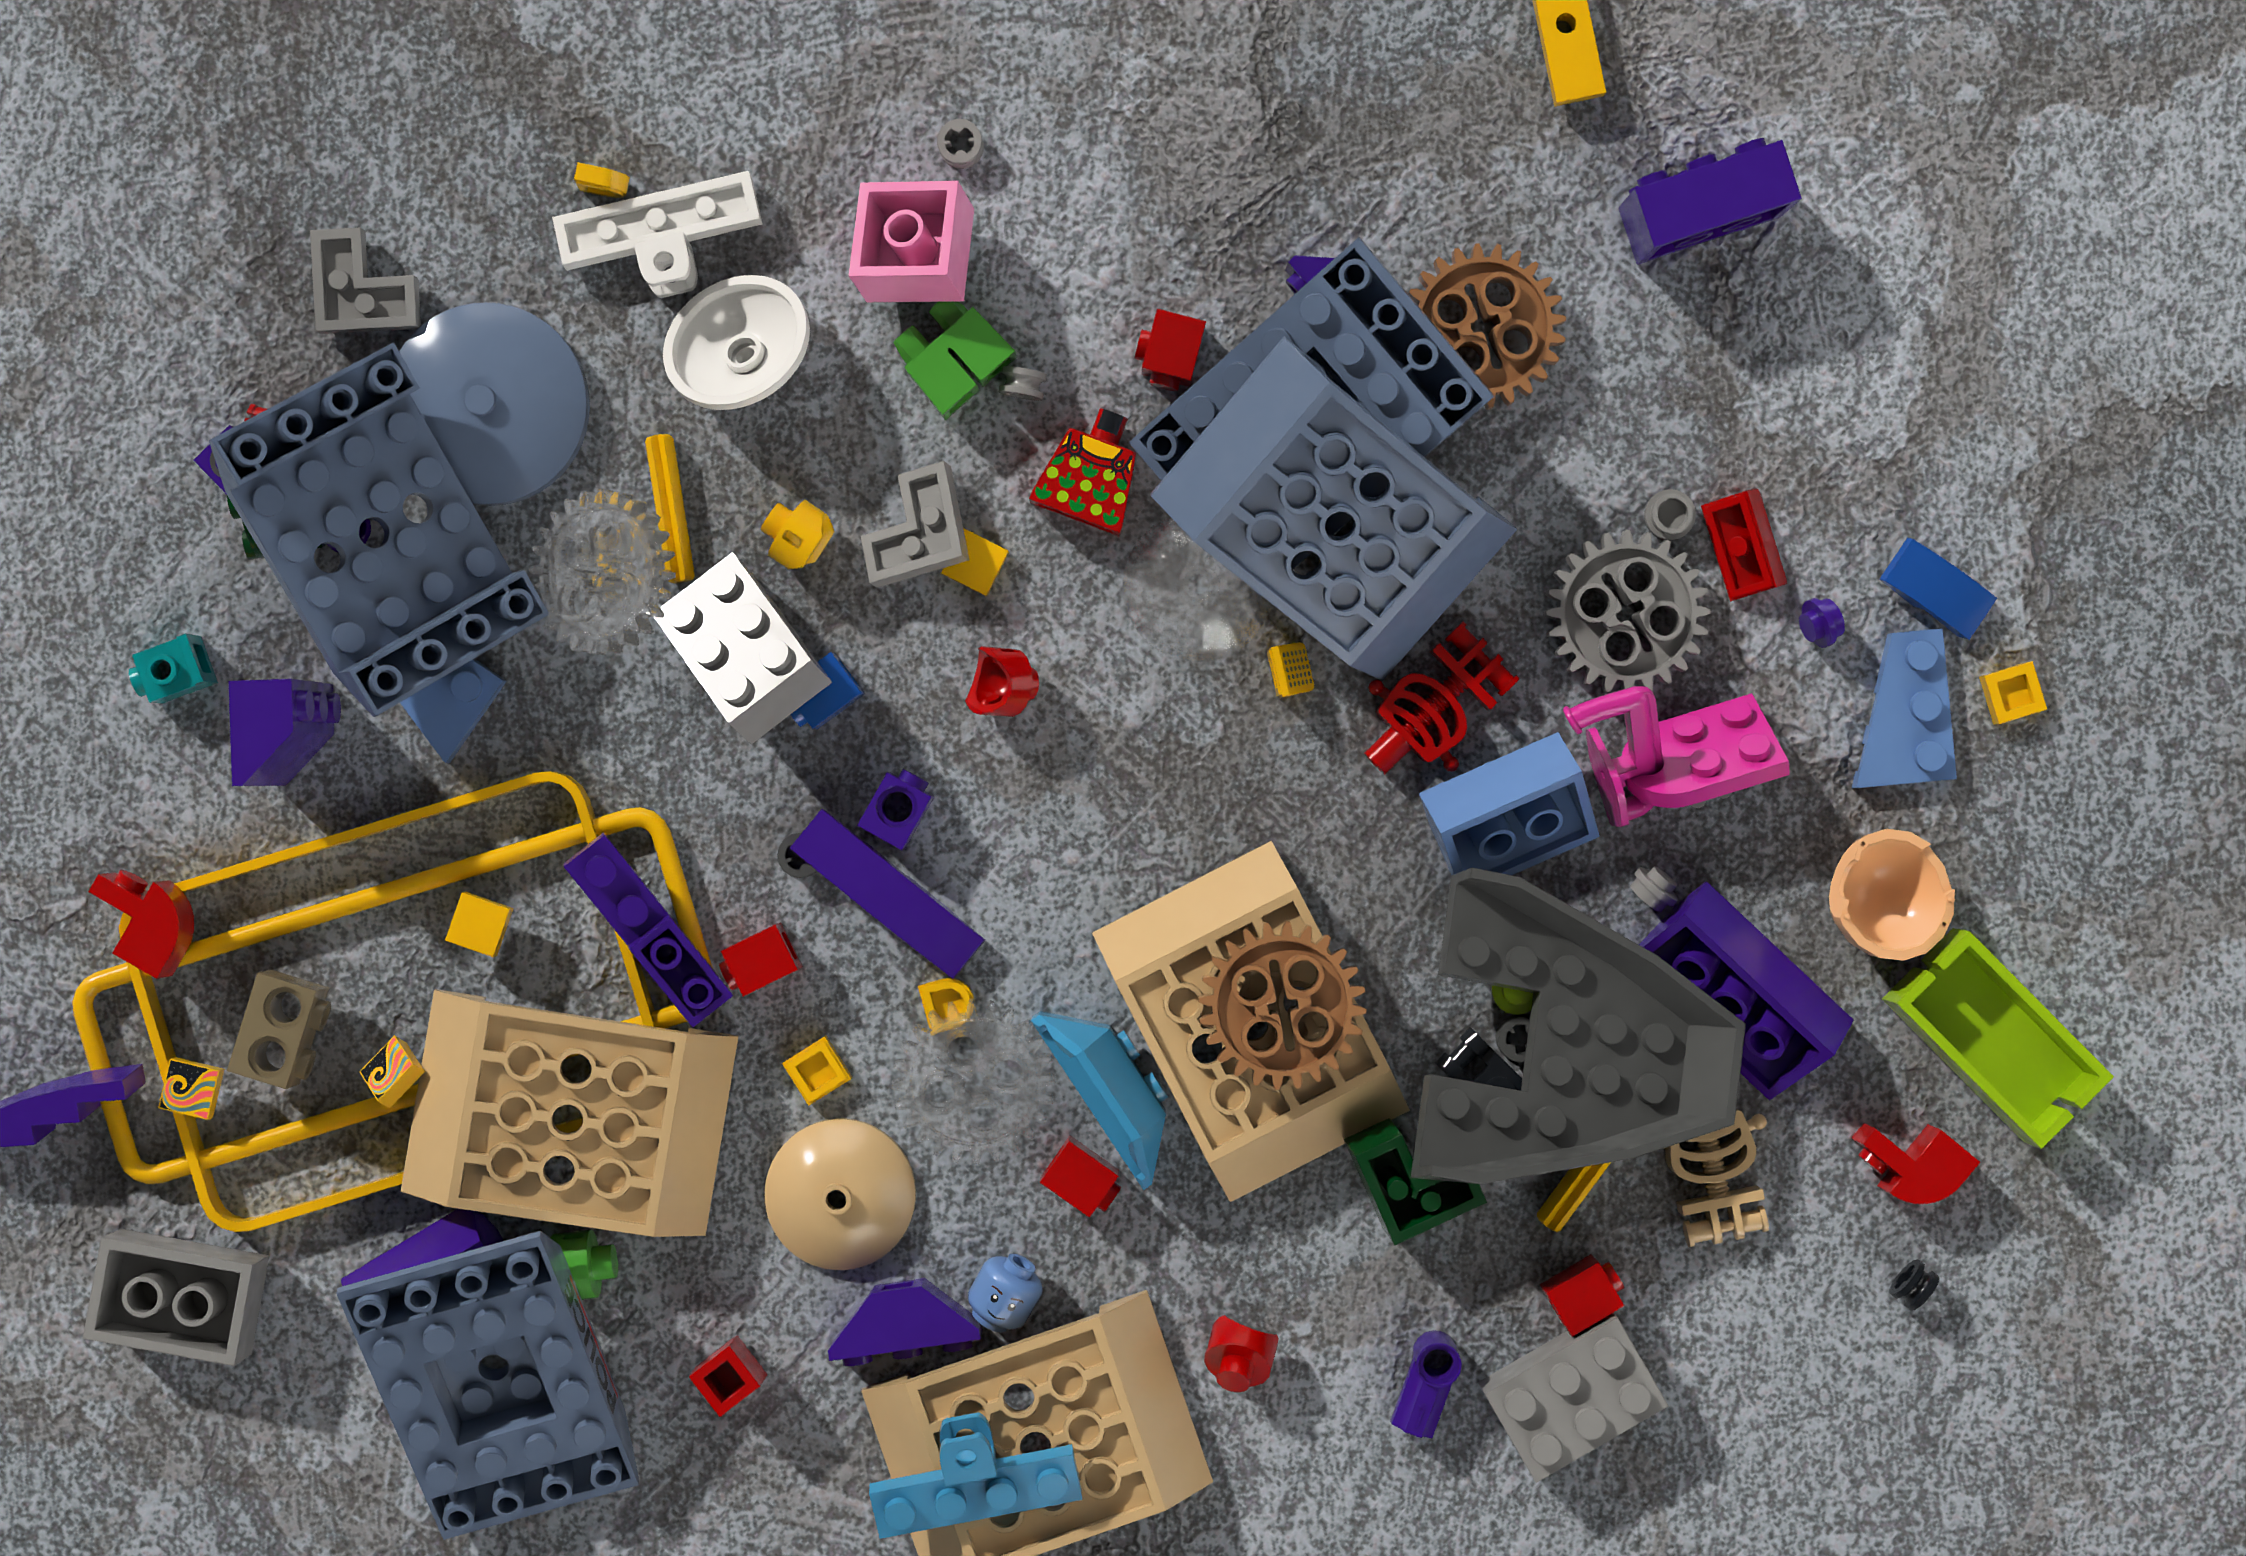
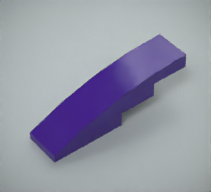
(887, 893)
(35, 1112)

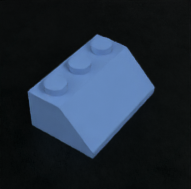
(1512, 810)

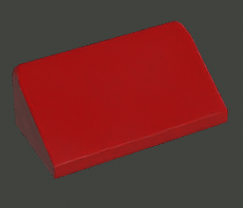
(1744, 544)

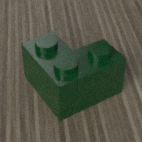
(1405, 1203)

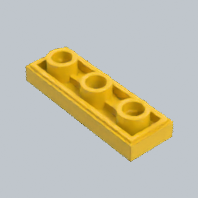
(1569, 57)

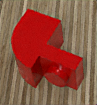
(159, 923)
(1923, 1173)

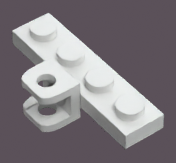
(659, 229)

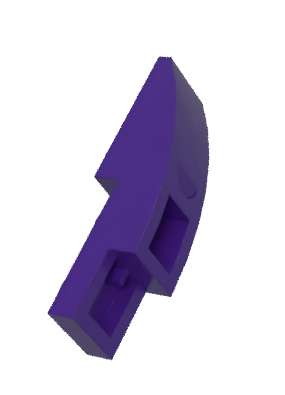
(648, 929)

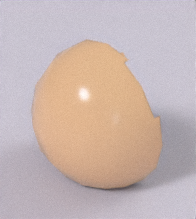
(1891, 895)

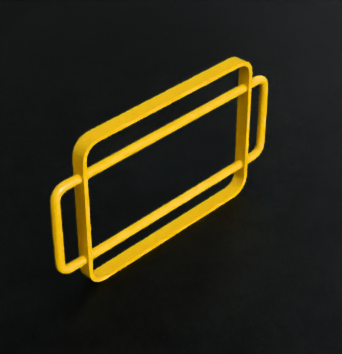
(198, 1160)

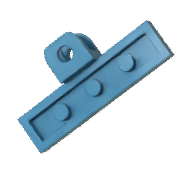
(974, 1482)

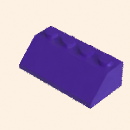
(1786, 1015)

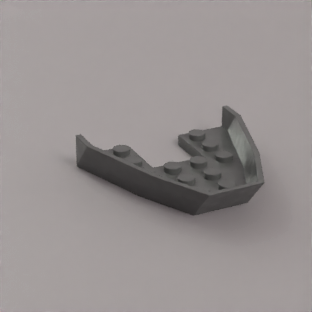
(1615, 1048)

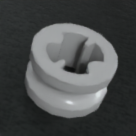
(961, 159)
(1022, 383)

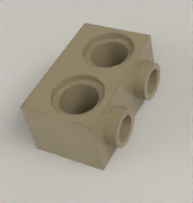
(266, 1023)

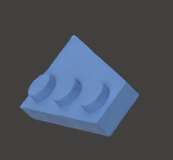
(453, 706)
(1911, 715)

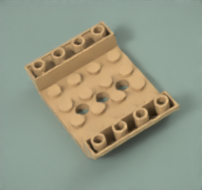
(1159, 966)
(646, 1109)
(1094, 1386)

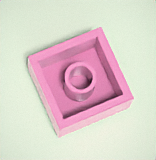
(911, 241)

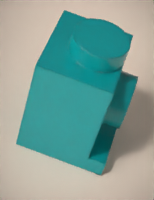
(189, 669)

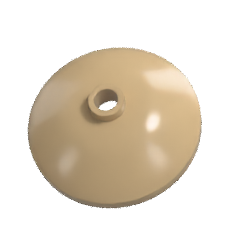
(849, 1159)

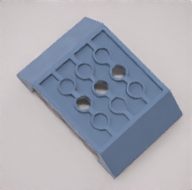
(354, 454)
(1287, 460)

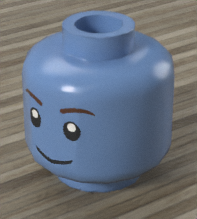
(1005, 1292)

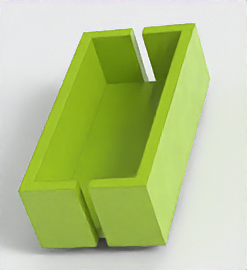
(1997, 1037)

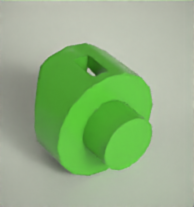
(588, 1260)

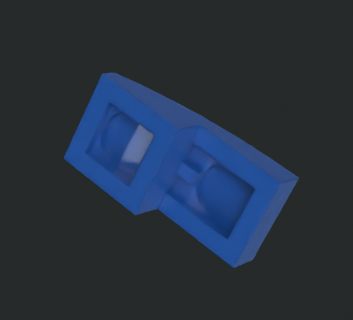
(1938, 588)

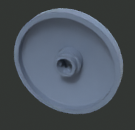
(499, 398)

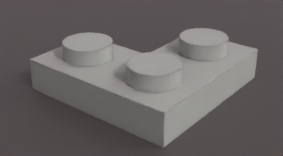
(346, 296)
(928, 538)

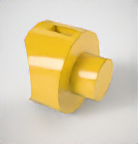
(797, 534)

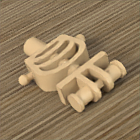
(1715, 1175)

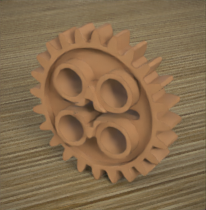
(1527, 313)
(1328, 995)

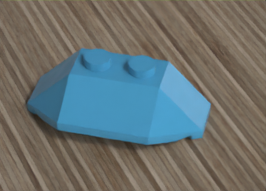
(1111, 1086)

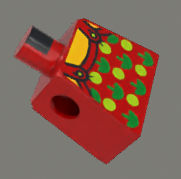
(1089, 476)

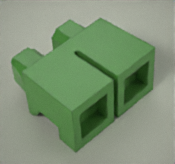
(934, 368)

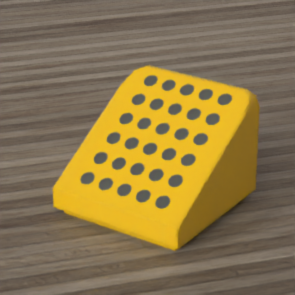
(1290, 669)

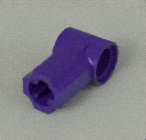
(1426, 1387)

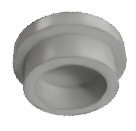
(1670, 514)
(1655, 888)

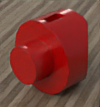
(1002, 682)
(1239, 1355)

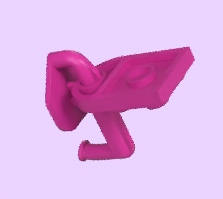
(1679, 757)

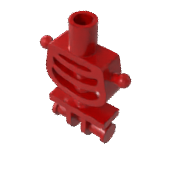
(1401, 737)

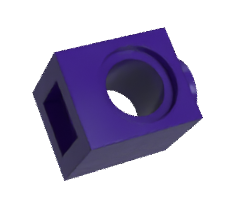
(881, 825)

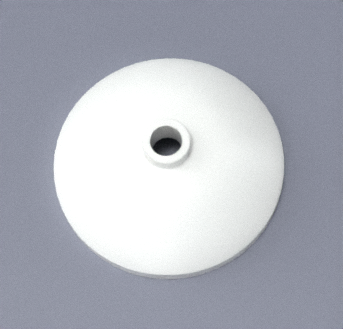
(736, 342)

